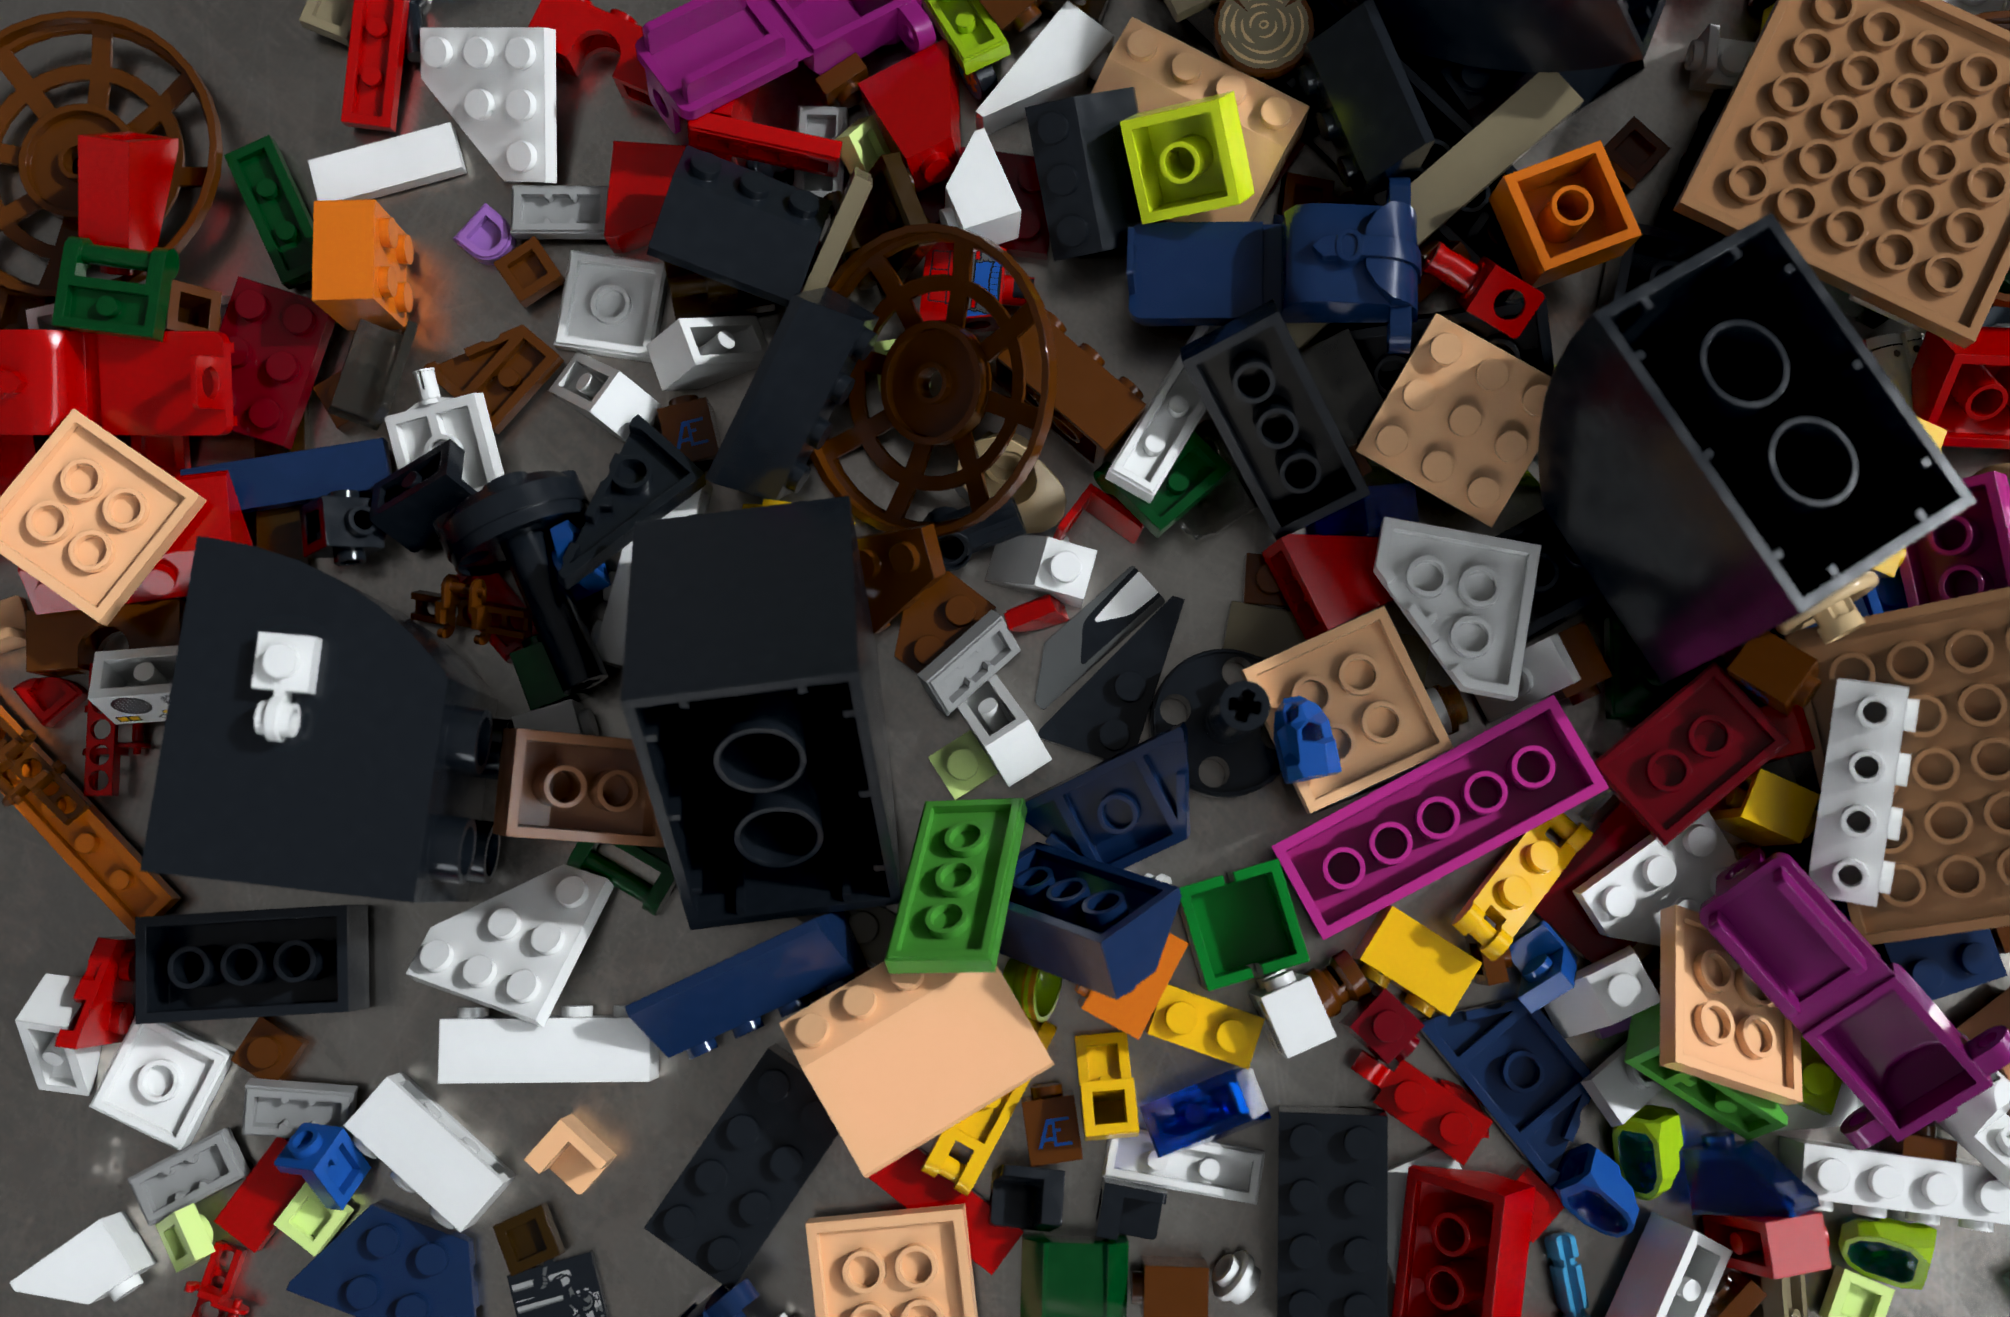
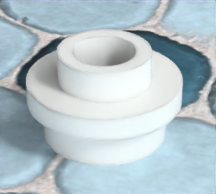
(1235, 1277)

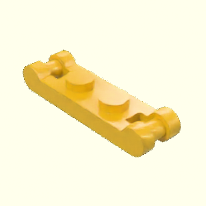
(1519, 884)
(978, 1132)

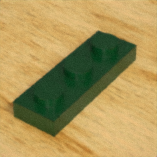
(275, 208)

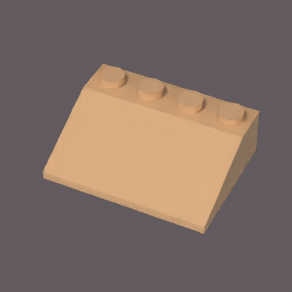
(1175, 73)
(912, 1055)

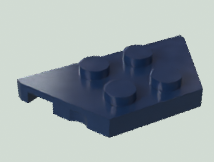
(1121, 805)
(1518, 1075)
(393, 1268)

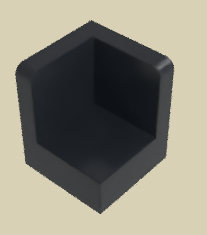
(1026, 1198)
(1128, 1209)

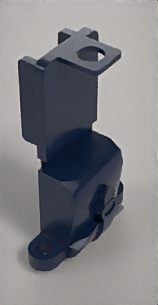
(1316, 266)

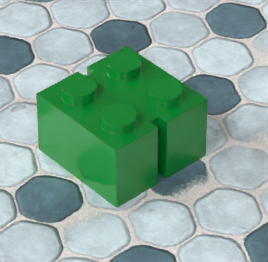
(1241, 925)

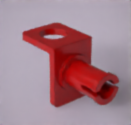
(1480, 286)
(1104, 508)

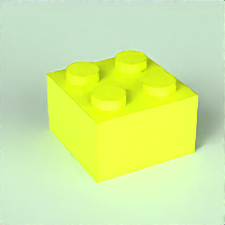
(1187, 158)

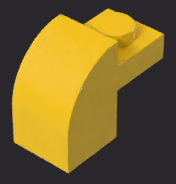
(1106, 1087)

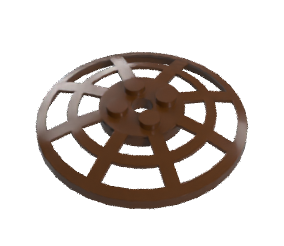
(52, 141)
(965, 381)

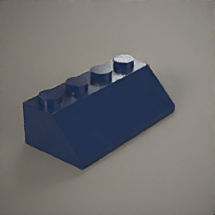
(1087, 920)
(750, 985)

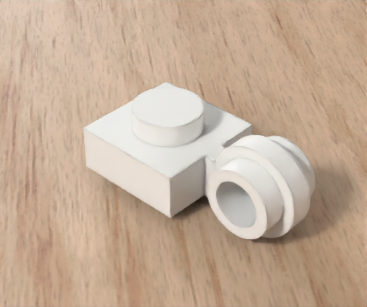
(286, 667)

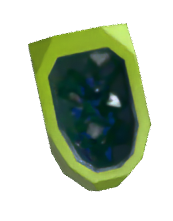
(1649, 1150)
(1889, 1250)

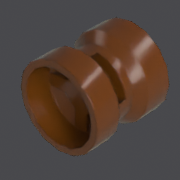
(1345, 972)

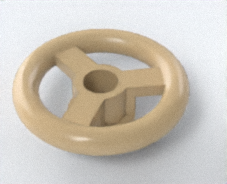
(1836, 613)

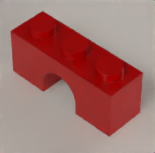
(588, 30)

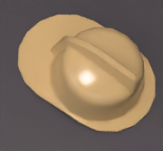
(1039, 498)

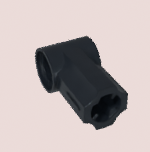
(997, 528)

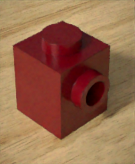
(1383, 1026)

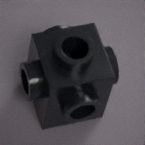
(340, 528)

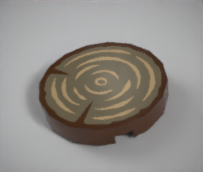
(1262, 35)

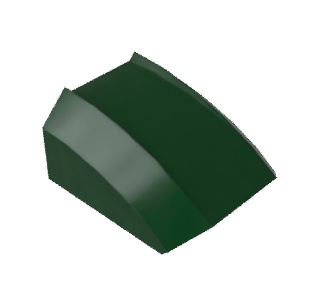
(1073, 1276)

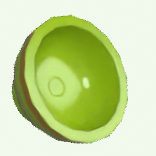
(1033, 989)

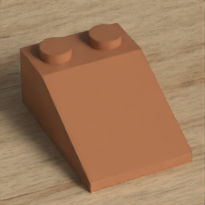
(573, 789)

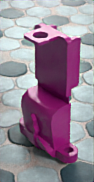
(729, 47)
(1846, 1001)

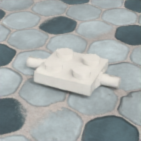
(445, 418)

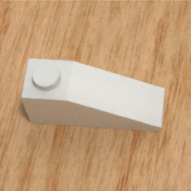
(1052, 68)

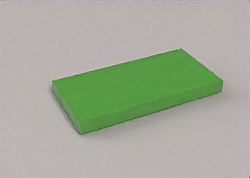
(957, 887)

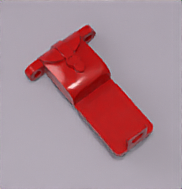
(116, 382)

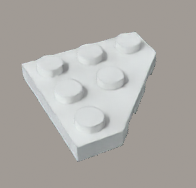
(499, 93)
(1463, 598)
(1632, 890)
(516, 945)

